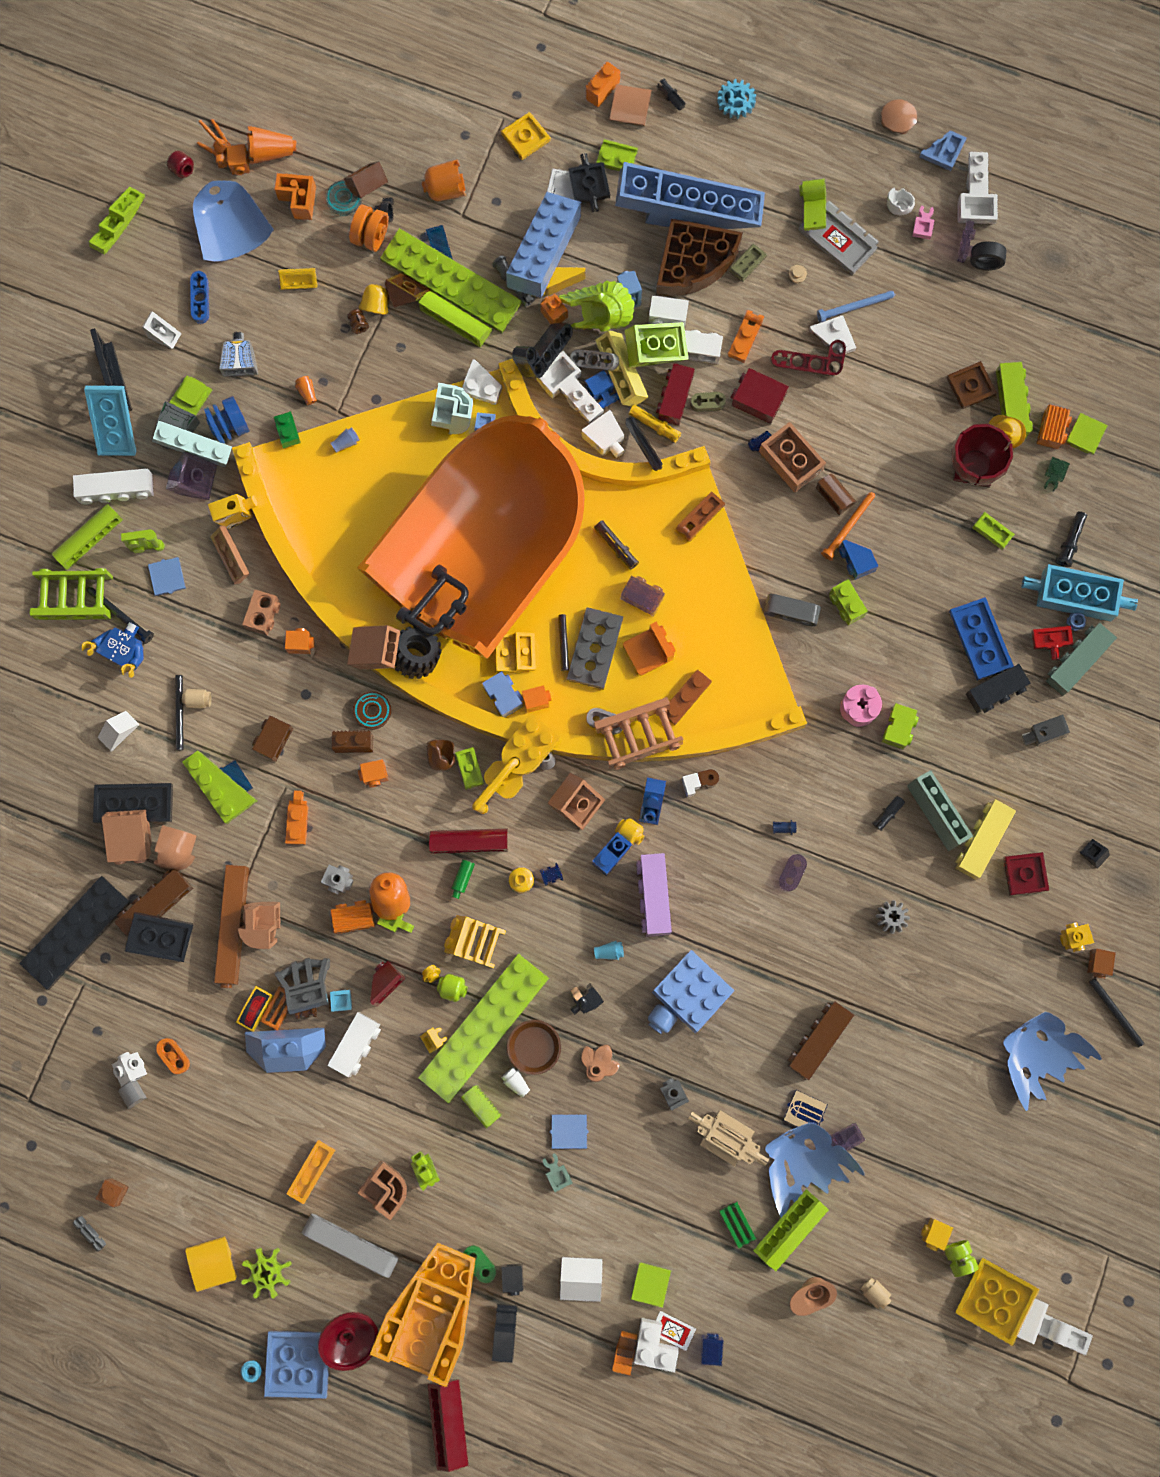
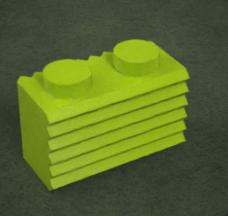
(481, 1106)

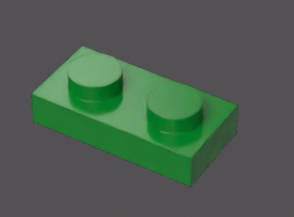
(287, 429)

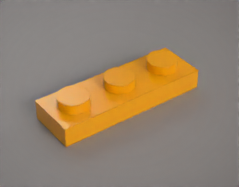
(311, 1172)

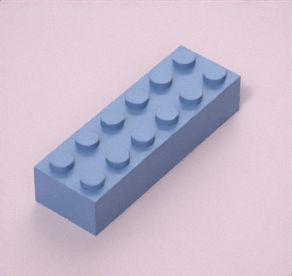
(543, 244)

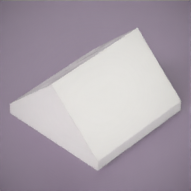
(581, 1279)

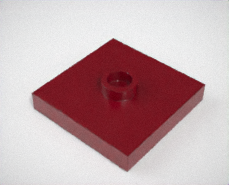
(1026, 873)

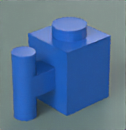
(600, 387)

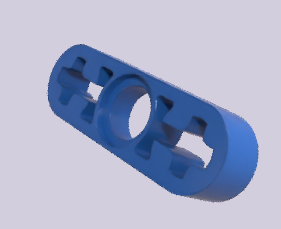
(194, 290)

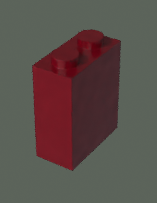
(759, 395)

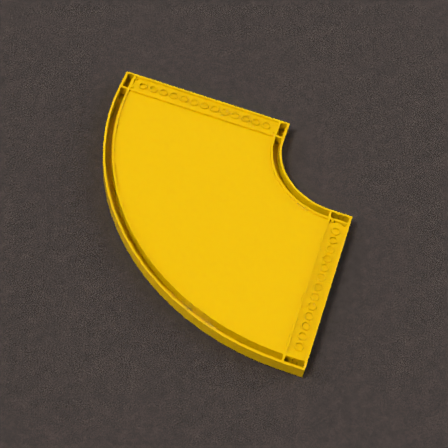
(332, 508)

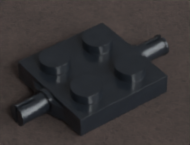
(589, 182)

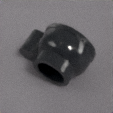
(386, 206)

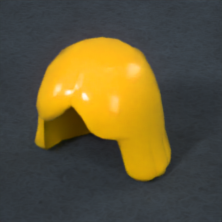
(375, 299)

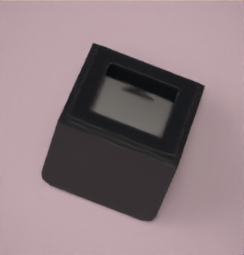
(1095, 853)

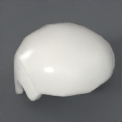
(900, 201)

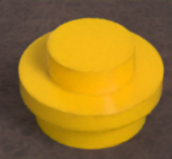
(431, 974)

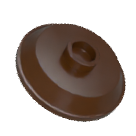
(534, 1047)

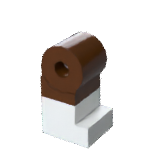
(698, 780)

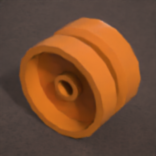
(368, 227)

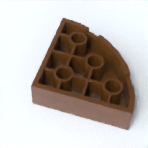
(695, 257)

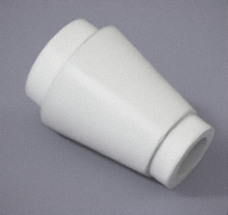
(515, 1082)

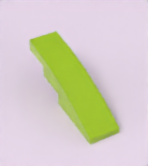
(116, 222)

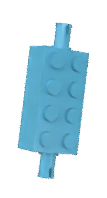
(1080, 592)

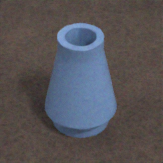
(345, 439)

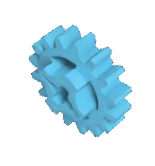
(737, 102)

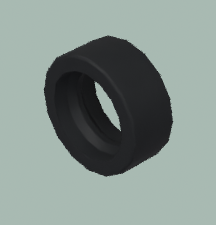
(988, 255)

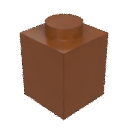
(1101, 963)
(112, 1192)

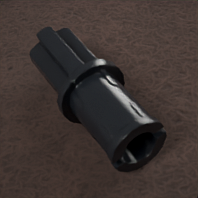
(671, 94)
(889, 813)

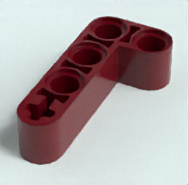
(807, 358)

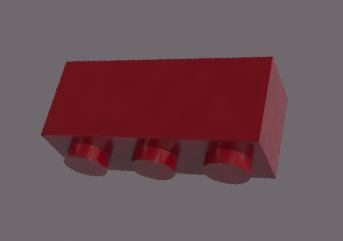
(675, 394)

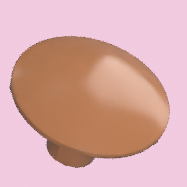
(899, 116)

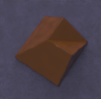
(404, 289)

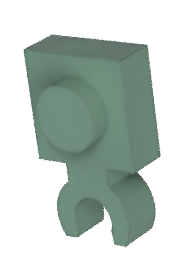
(557, 1176)

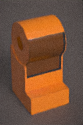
(624, 1353)

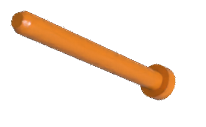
(829, 553)

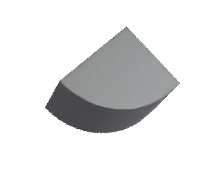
(132, 1094)

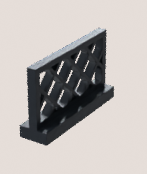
(109, 363)

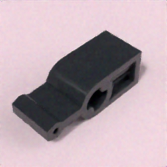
(504, 1333)

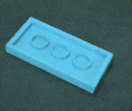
(110, 420)

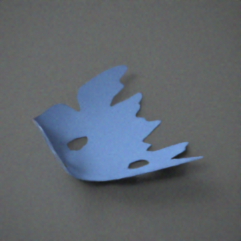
(1043, 1056)
(806, 1164)

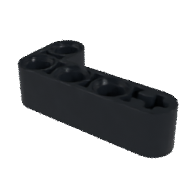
(536, 360)

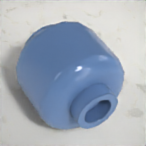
(662, 1019)

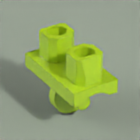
(424, 1170)

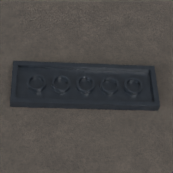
(74, 933)

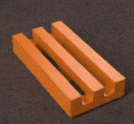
(275, 1014)

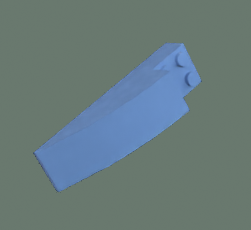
(687, 198)

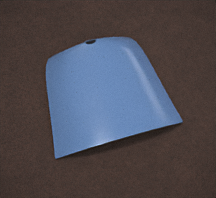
(228, 228)

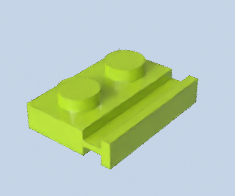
(615, 154)

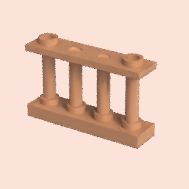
(624, 721)

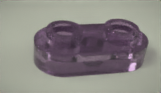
(792, 872)

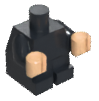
(586, 1000)

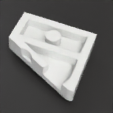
(834, 330)

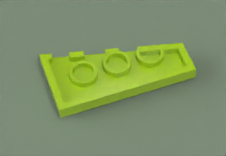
(222, 792)

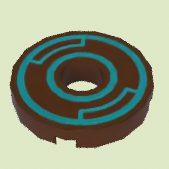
(372, 699)

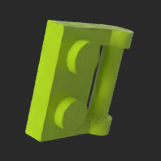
(142, 540)

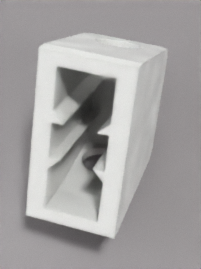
(605, 435)

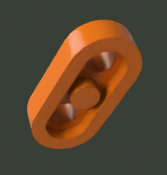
(172, 1057)

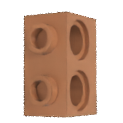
(256, 612)

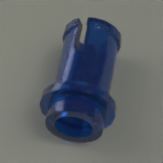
(755, 443)

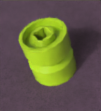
(958, 1251)

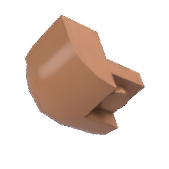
(174, 849)
(260, 924)
(384, 1189)

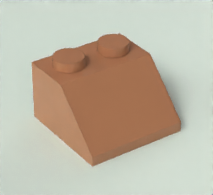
(576, 801)

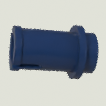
(784, 827)

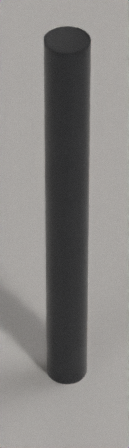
(179, 712)
(1116, 1012)

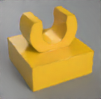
(432, 1040)

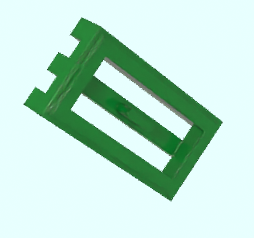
(745, 1240)

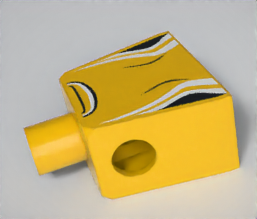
(232, 510)

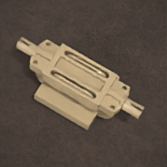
(728, 1138)

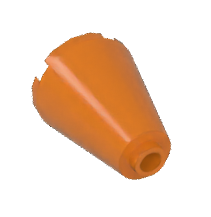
(268, 145)

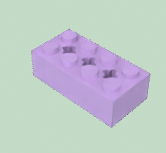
(655, 895)

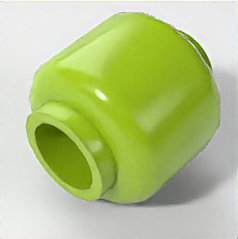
(452, 987)

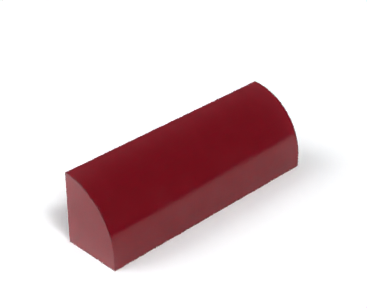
(468, 841)
(448, 1426)

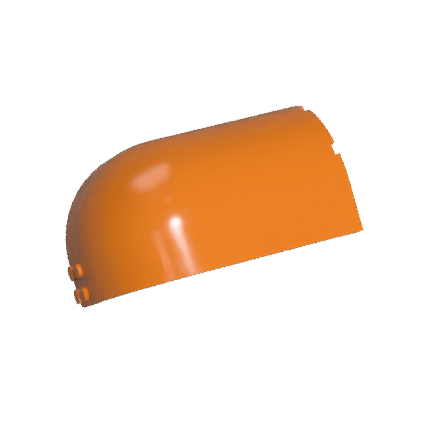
(495, 517)

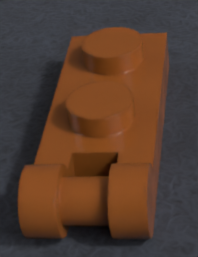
(700, 515)

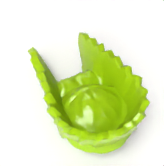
(602, 305)

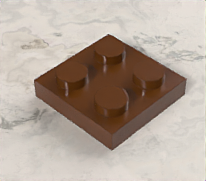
(971, 385)

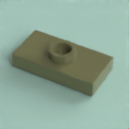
(748, 262)

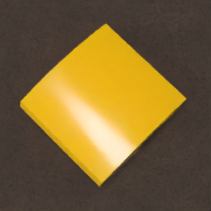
(515, 653)
(210, 1264)

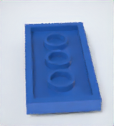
(981, 638)

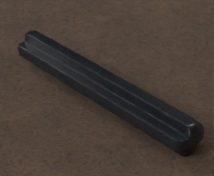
(643, 443)

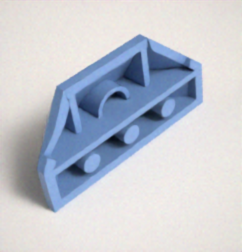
(285, 1048)

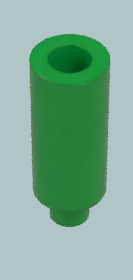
(462, 878)

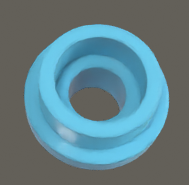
(246, 1375)

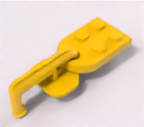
(531, 745)

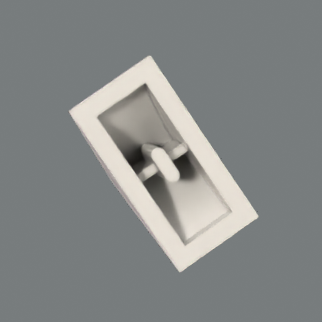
(160, 331)
(117, 729)

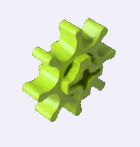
(268, 1281)

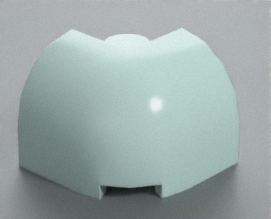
(452, 409)

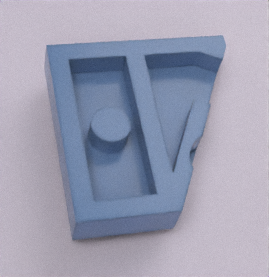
(945, 150)

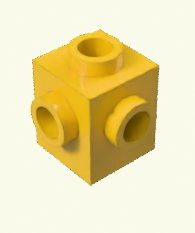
(1076, 937)

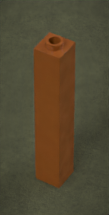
(231, 920)

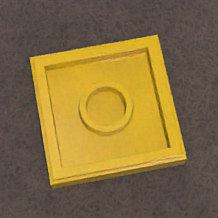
(525, 136)

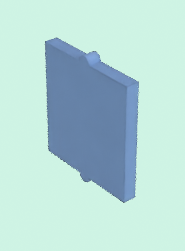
(166, 576)
(569, 1131)

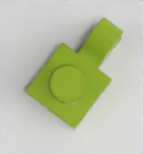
(394, 924)

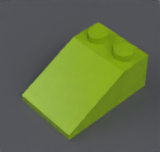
(656, 344)

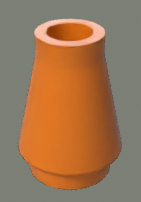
(305, 388)

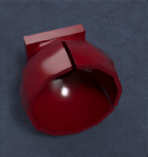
(981, 455)

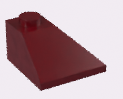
(384, 982)

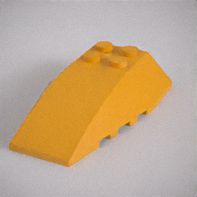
(429, 1316)

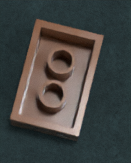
(792, 457)

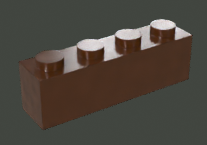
(158, 900)
(820, 1040)

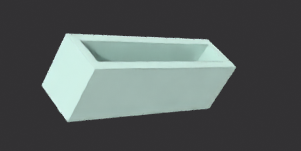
(195, 444)

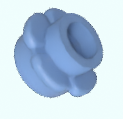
(1081, 621)

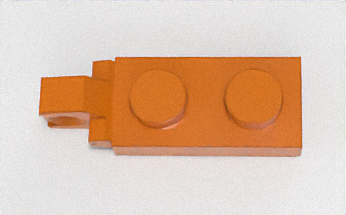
(297, 820)

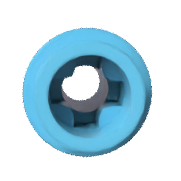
(612, 951)

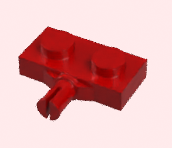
(1052, 639)

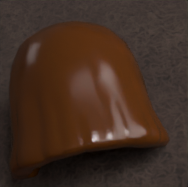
(440, 747)

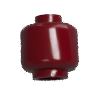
(180, 164)

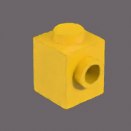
(936, 1234)

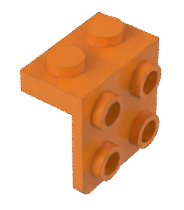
(649, 649)

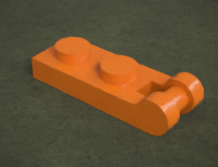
(745, 336)

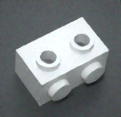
(668, 310)

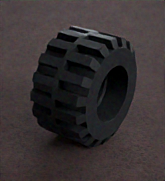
(415, 665)

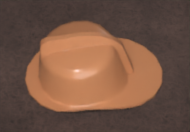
(813, 1296)

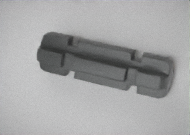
(89, 1233)

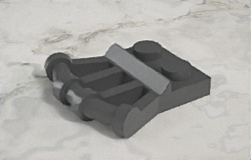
(309, 994)

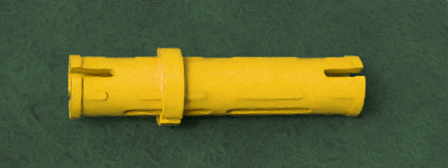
(661, 427)

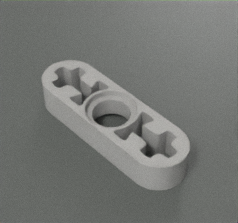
(600, 359)

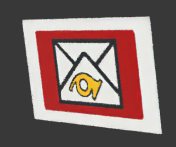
(675, 1331)

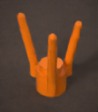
(219, 145)

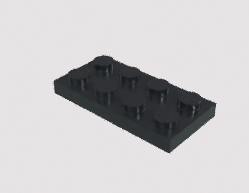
(152, 797)

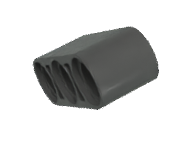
(792, 610)

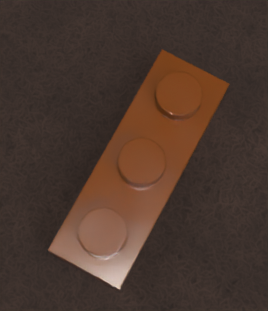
(687, 696)

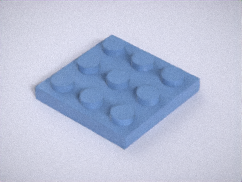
(693, 991)
(295, 1366)

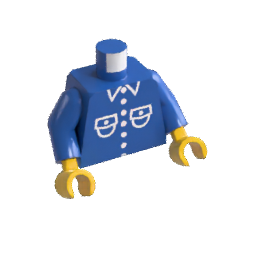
(119, 647)

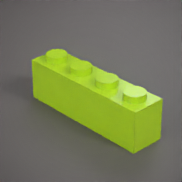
(1014, 393)

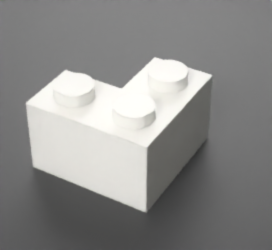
(650, 1351)

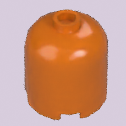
(444, 181)
(389, 896)

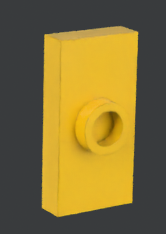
(297, 278)

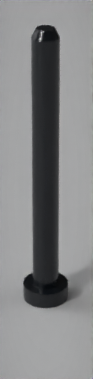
(146, 635)

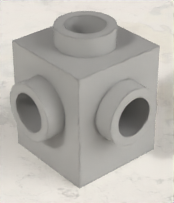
(331, 876)

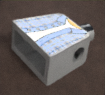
(238, 357)

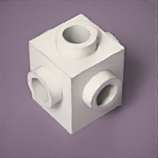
(128, 1068)

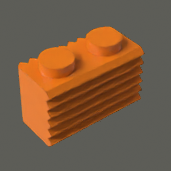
(602, 84)
(1053, 427)
(352, 918)

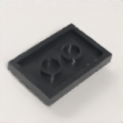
(158, 937)

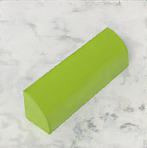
(454, 318)
(86, 536)
(791, 1230)

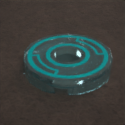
(340, 207)

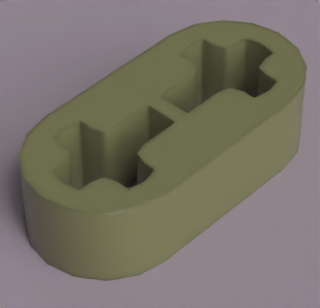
(708, 401)

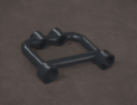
(446, 620)

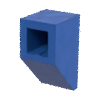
(859, 559)
(652, 801)
(611, 854)

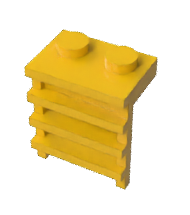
(462, 937)

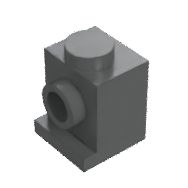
(679, 1100)

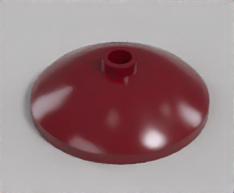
(351, 1350)

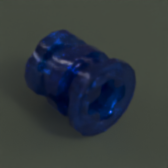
(551, 874)

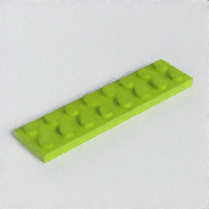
(451, 280)
(483, 1028)

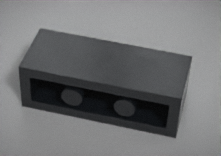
(998, 689)

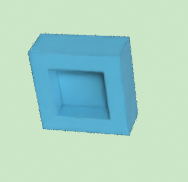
(341, 1000)

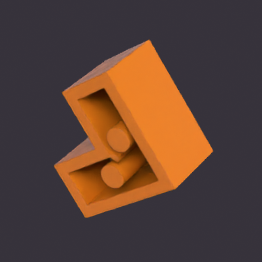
(299, 191)

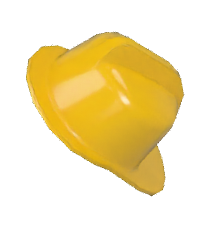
(1012, 427)

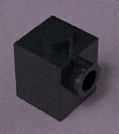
(512, 1279)

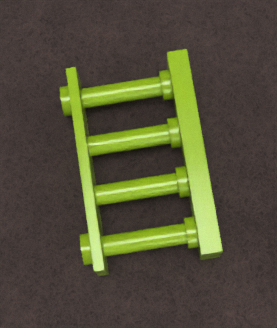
(80, 611)

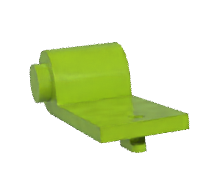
(814, 204)

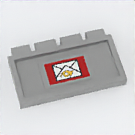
(841, 240)

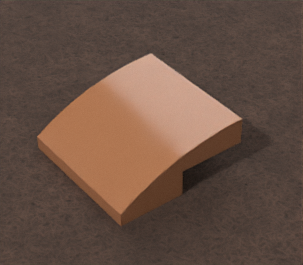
(630, 105)

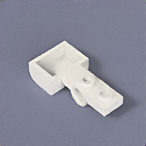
(977, 203)
(563, 378)
(1039, 1323)

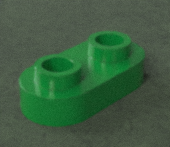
(481, 1263)

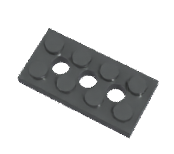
(603, 658)

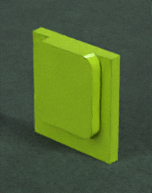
(191, 395)
(1086, 434)
(651, 1284)

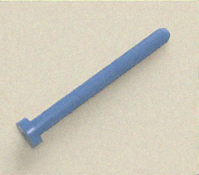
(822, 315)

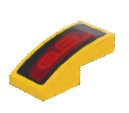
(254, 1009)

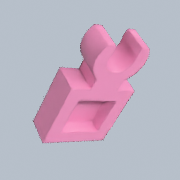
(923, 224)

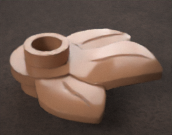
(601, 1060)

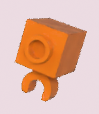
(236, 159)
(553, 309)

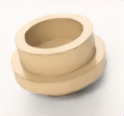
(797, 273)

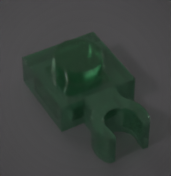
(1056, 471)

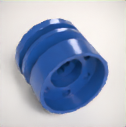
(226, 420)

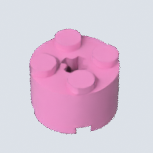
(866, 696)

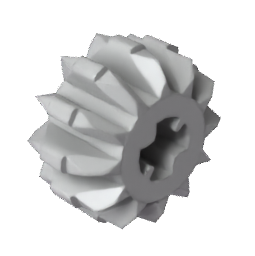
(896, 912)

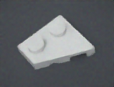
(481, 384)

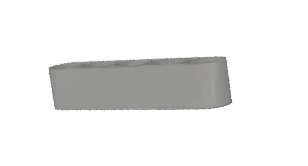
(350, 1245)

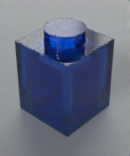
(711, 1349)

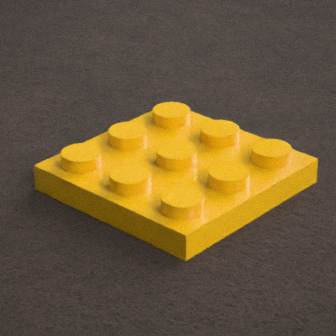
(997, 1301)

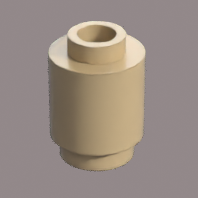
(196, 698)
(876, 1293)

